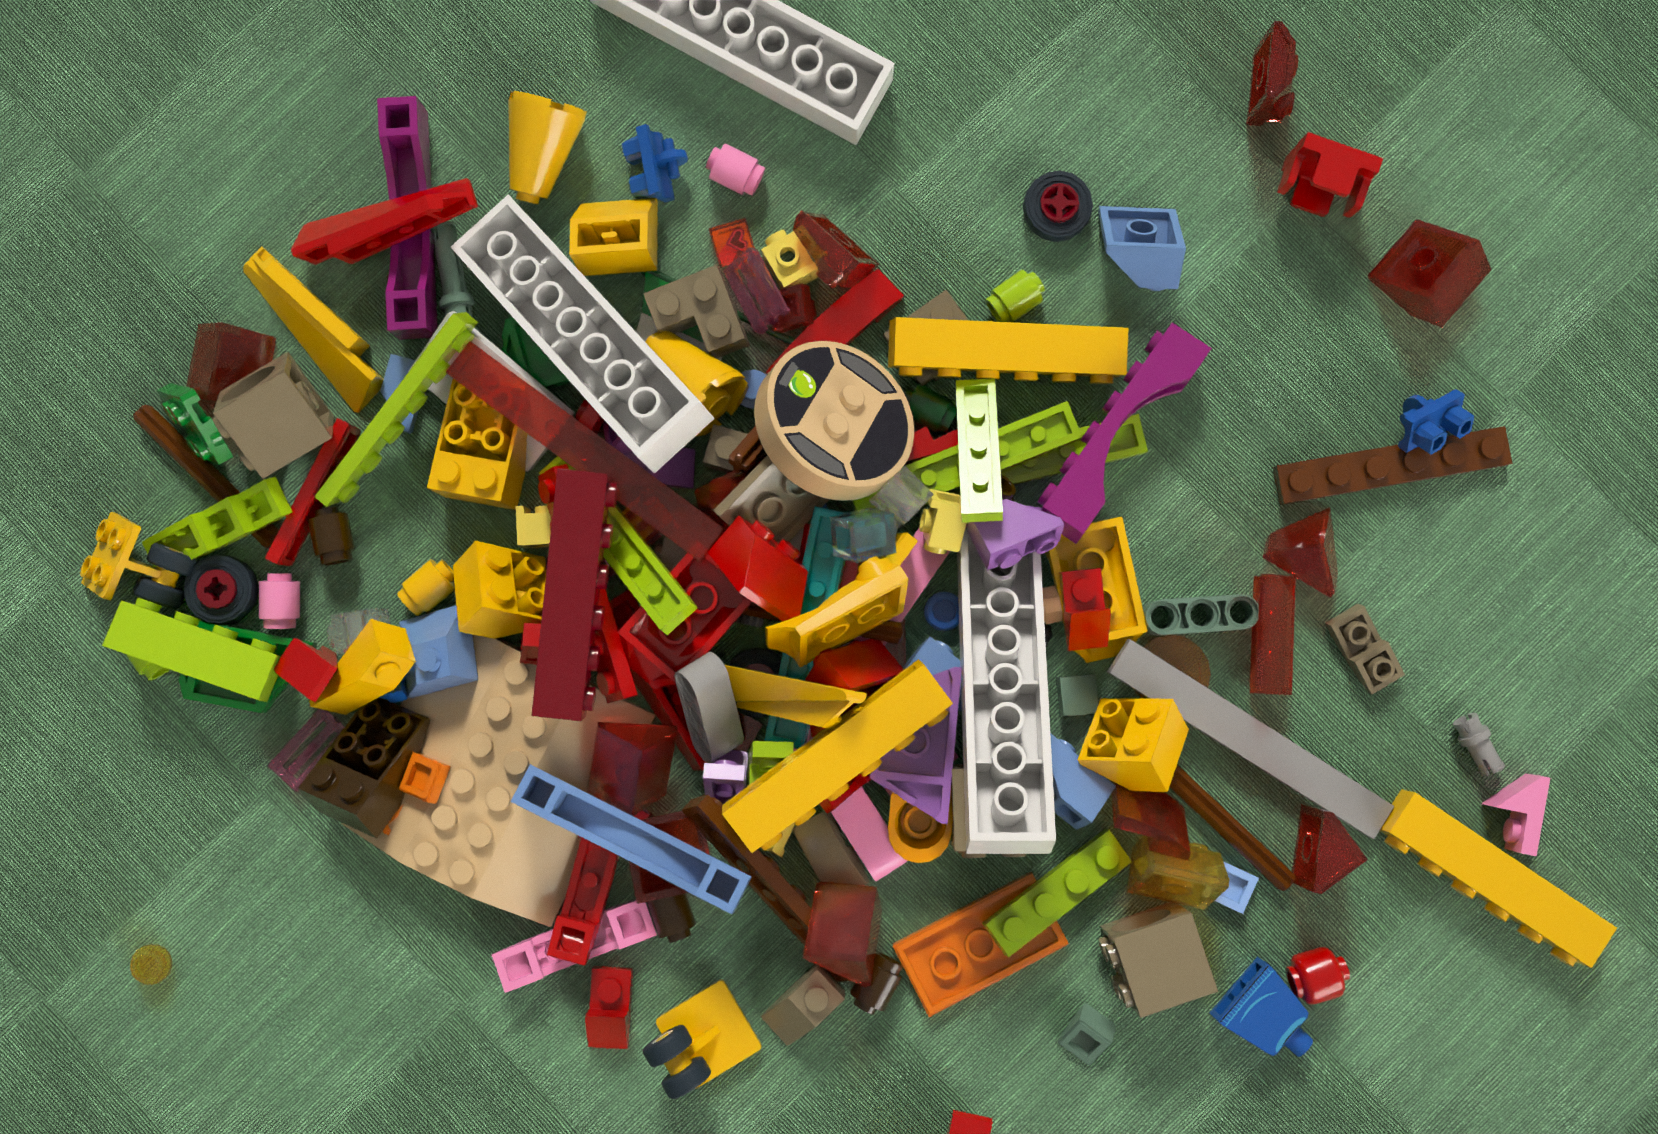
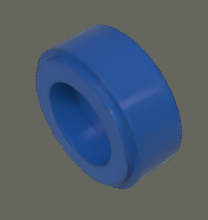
(942, 611)

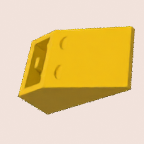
(478, 453)

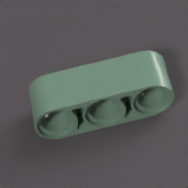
(1216, 609)

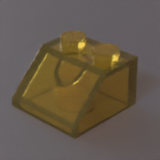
(1177, 880)

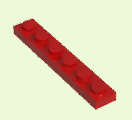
(614, 673)

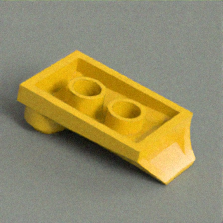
(1105, 547)
(848, 613)

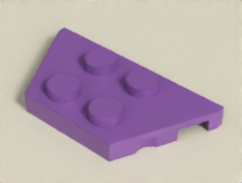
(924, 767)

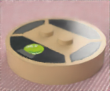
(834, 420)

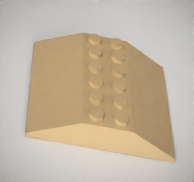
(489, 739)

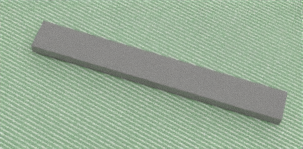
(1252, 739)

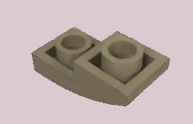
(1363, 649)
(828, 852)

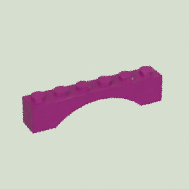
(411, 278)
(1165, 372)

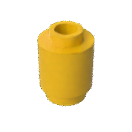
(427, 587)

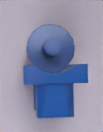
(659, 162)
(1429, 419)

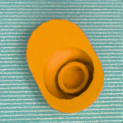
(915, 833)

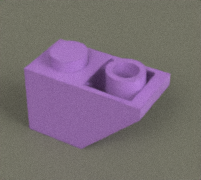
(1018, 535)

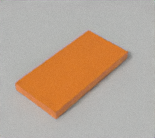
(961, 957)

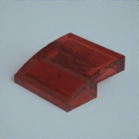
(1154, 816)

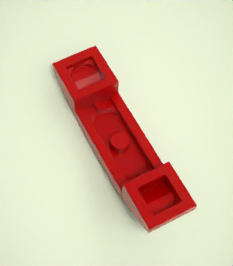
(851, 313)
(584, 903)

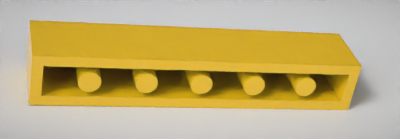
(1007, 348)
(836, 756)
(1497, 879)

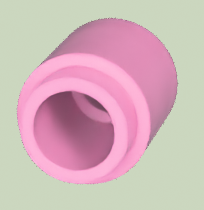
(735, 169)
(279, 601)

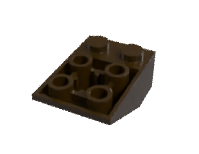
(365, 766)

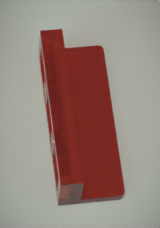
(1273, 635)

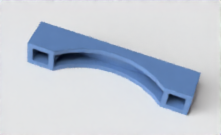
(1077, 790)
(631, 839)

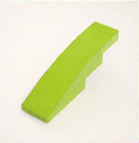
(225, 521)

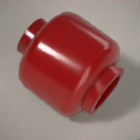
(1317, 975)

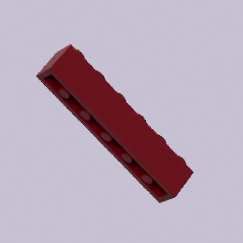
(572, 595)

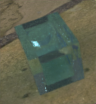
(863, 534)

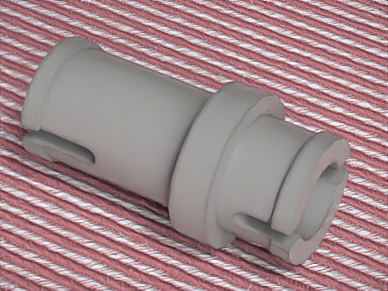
(1477, 740)

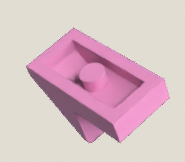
(1527, 803)

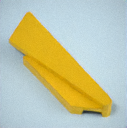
(317, 328)
(791, 697)

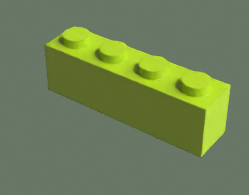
(192, 650)

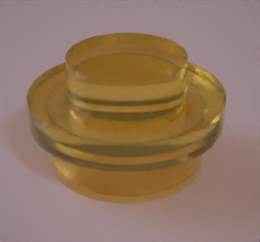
(151, 964)

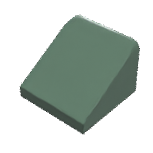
(1077, 695)
(1087, 1034)

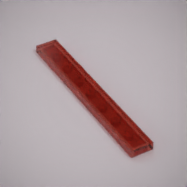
(584, 450)

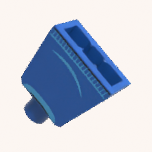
(1264, 1011)

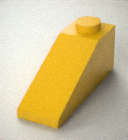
(368, 668)

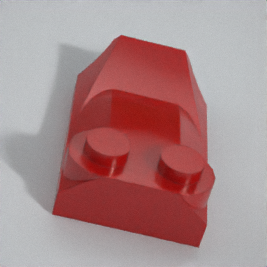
(660, 655)

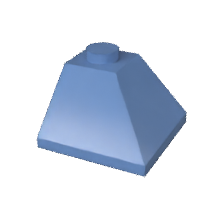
(1145, 244)
(441, 653)

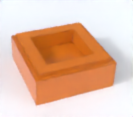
(424, 777)

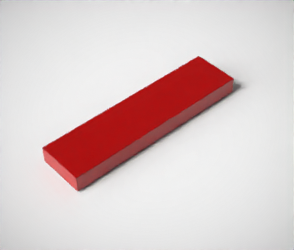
(295, 526)

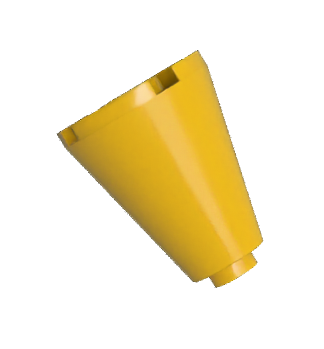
(539, 143)
(708, 378)

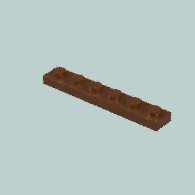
(1390, 466)
(781, 897)

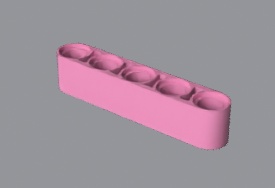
(867, 832)

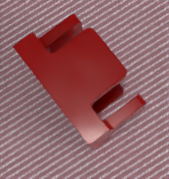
(1327, 170)

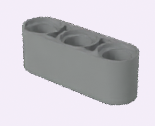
(709, 707)

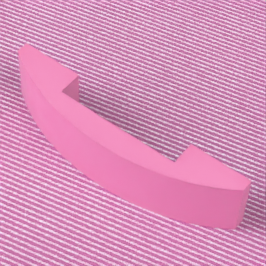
(529, 960)

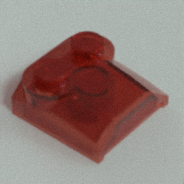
(1272, 77)
(834, 252)

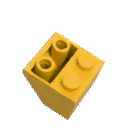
(615, 237)
(498, 590)
(1135, 742)

